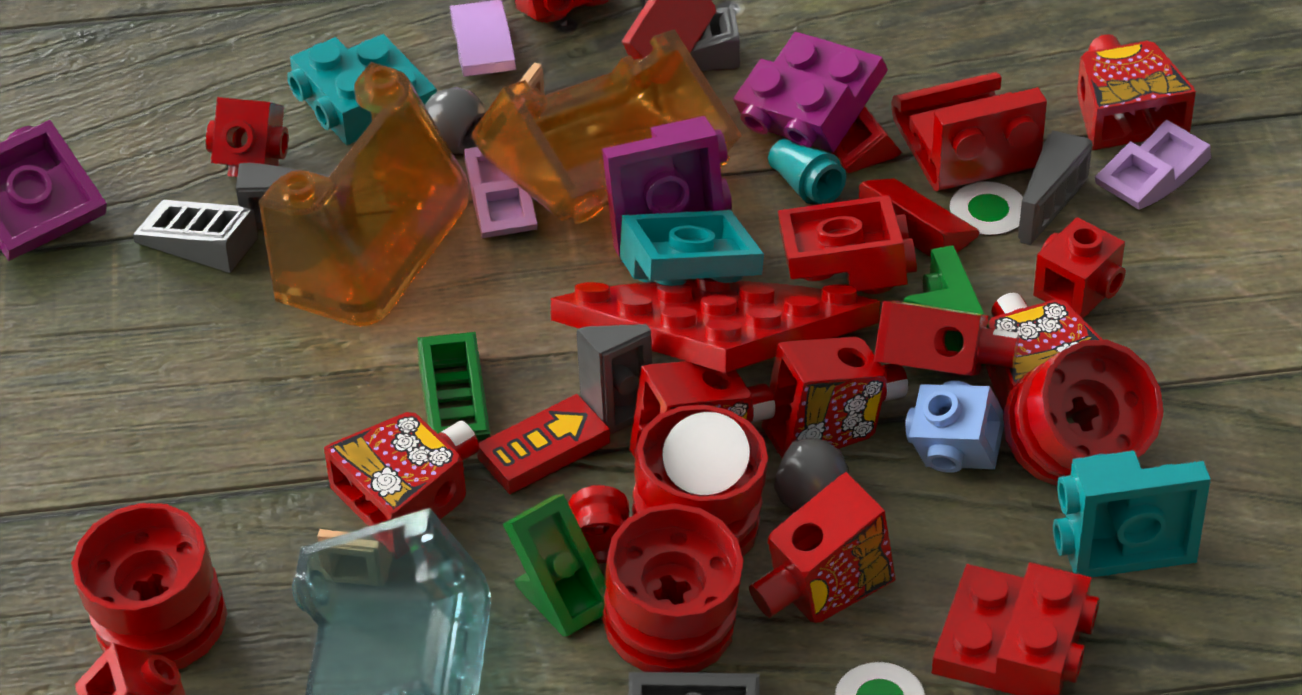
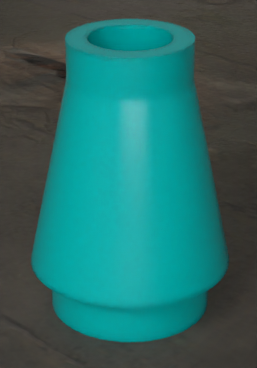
(810, 172)

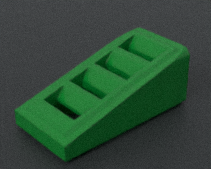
(446, 352)

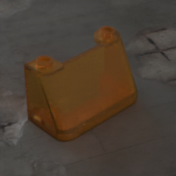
(557, 139)
(366, 231)

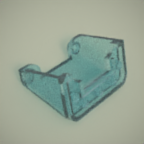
(394, 610)

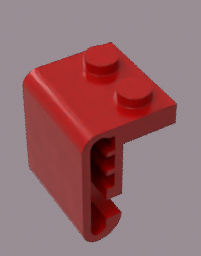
(969, 132)

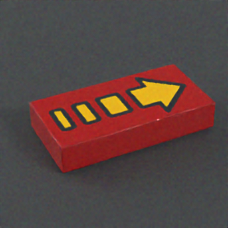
(543, 443)

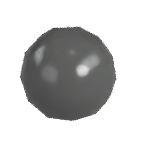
(456, 116)
(807, 470)

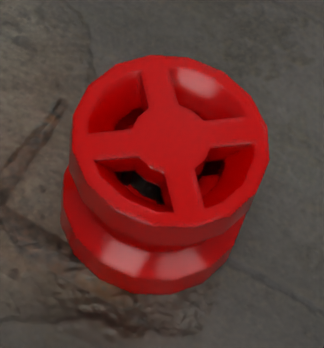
(600, 514)

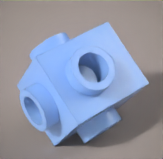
(956, 426)

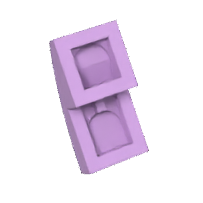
(482, 38)
(1156, 167)
(497, 200)

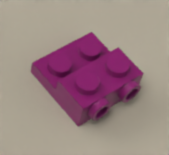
(809, 91)
(667, 173)
(42, 190)

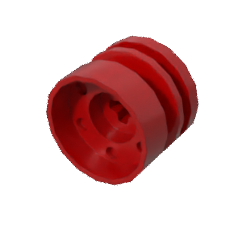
(1101, 389)
(737, 506)
(150, 583)
(672, 589)

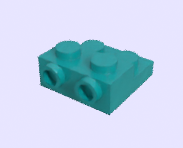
(327, 79)
(688, 246)
(1130, 515)

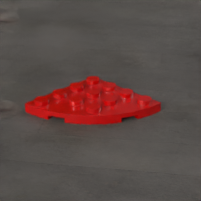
(719, 321)

